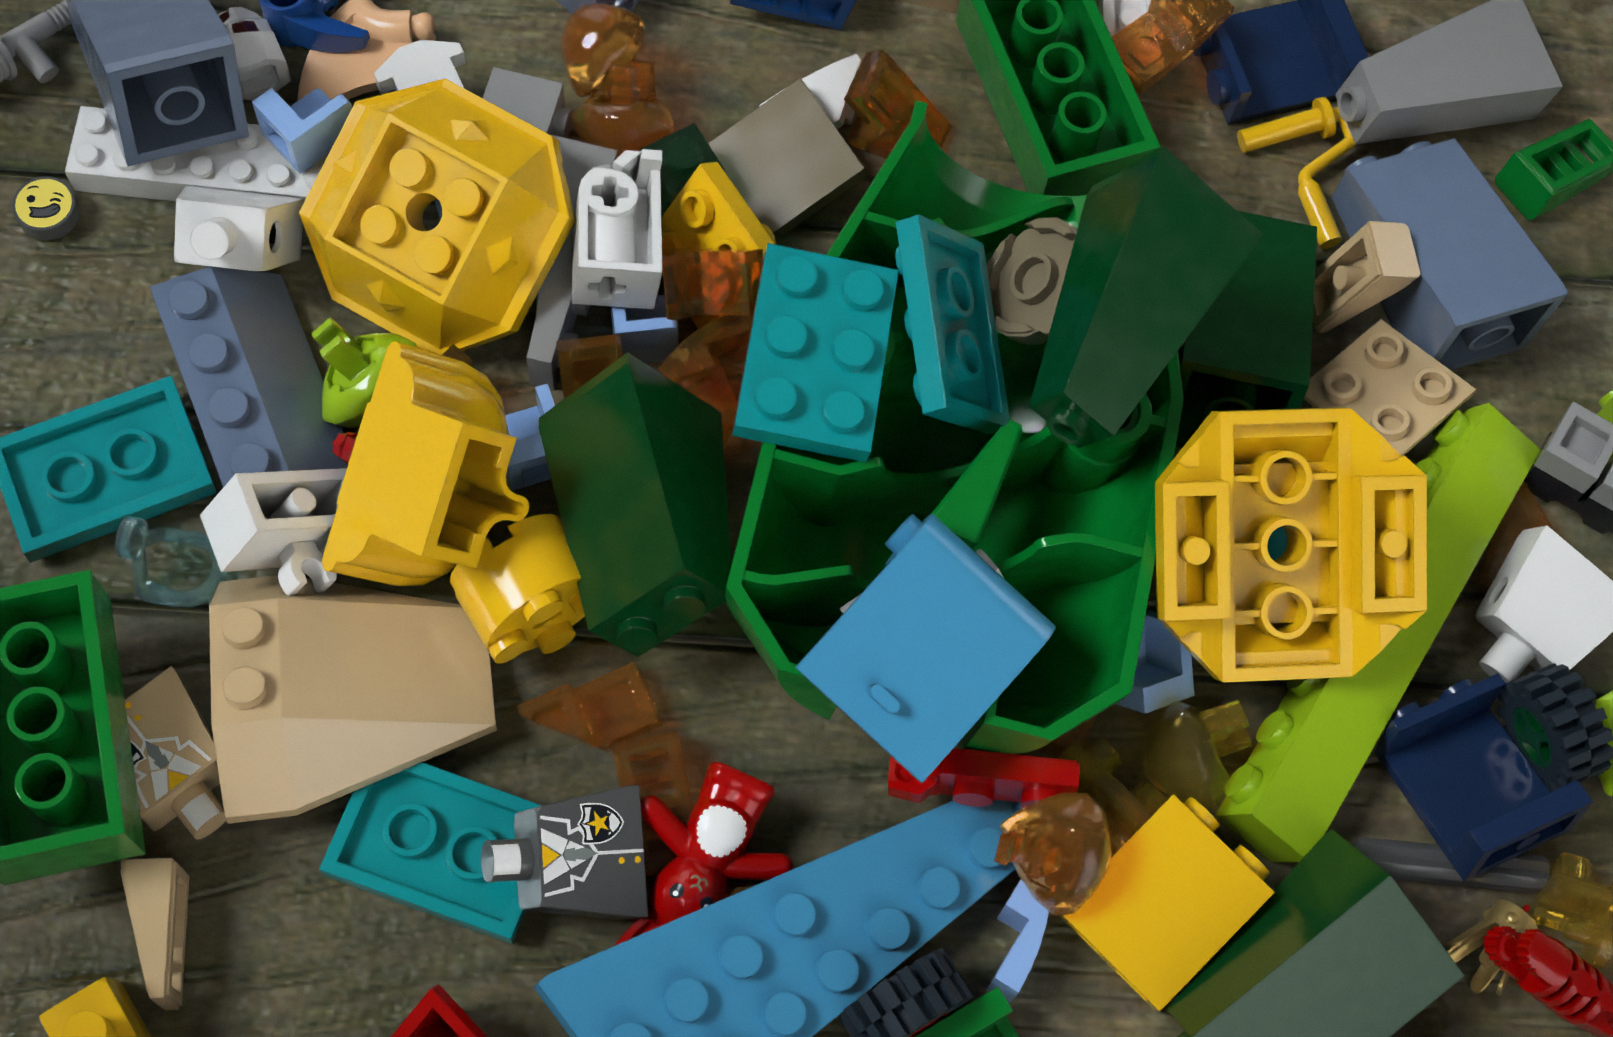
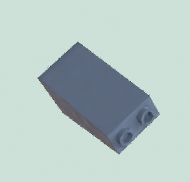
(161, 74)
(1480, 274)

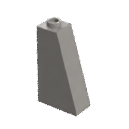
(1452, 77)

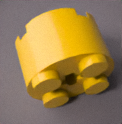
(522, 590)

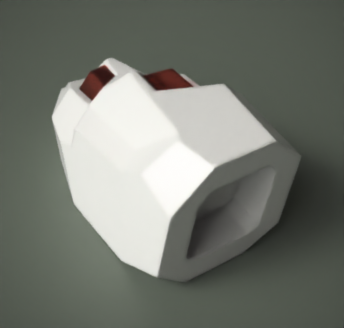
(257, 52)

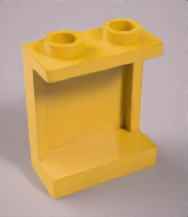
(1170, 901)

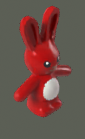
(707, 847)

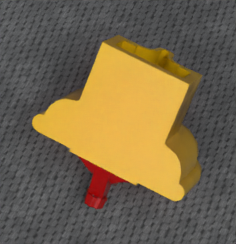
(422, 473)

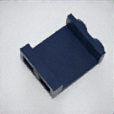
(1280, 58)
(1473, 780)

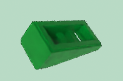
(1555, 169)
(974, 493)

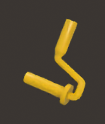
(1319, 119)

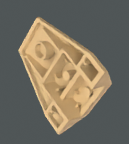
(336, 691)

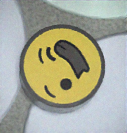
(46, 208)

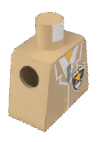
(173, 757)

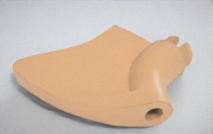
(354, 71)

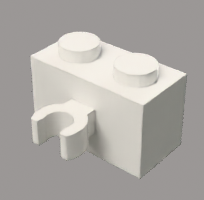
(276, 523)

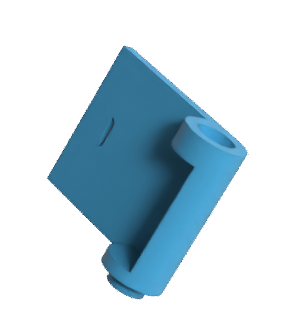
(933, 640)

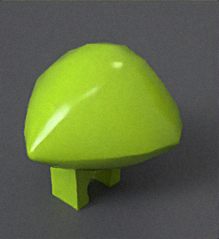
(351, 371)

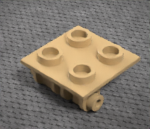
(1390, 386)

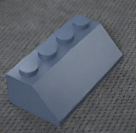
(248, 371)

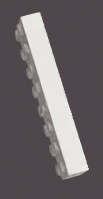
(237, 165)

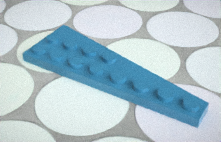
(792, 946)

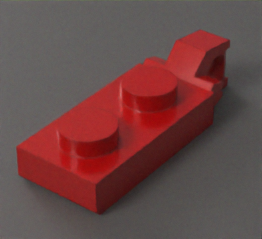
(984, 776)

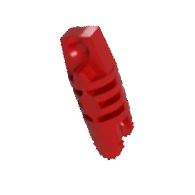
(1554, 977)

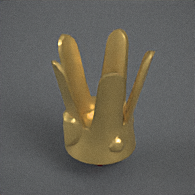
(1500, 914)

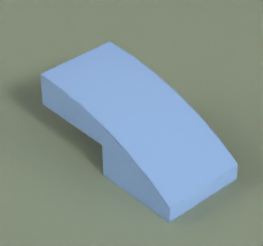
(1030, 920)

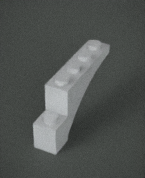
(543, 106)

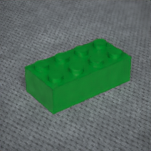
(1056, 91)
(63, 732)

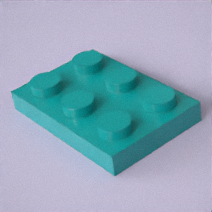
(951, 325)
(816, 353)
(100, 464)
(422, 845)

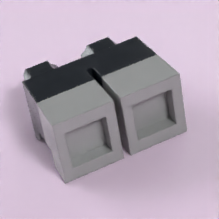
(1575, 467)

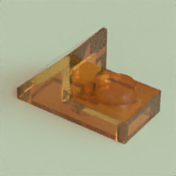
(885, 104)
(711, 281)

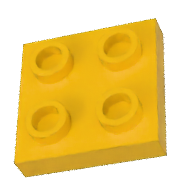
(712, 216)

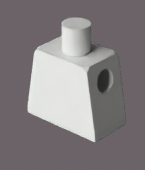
(235, 227)
(1544, 606)

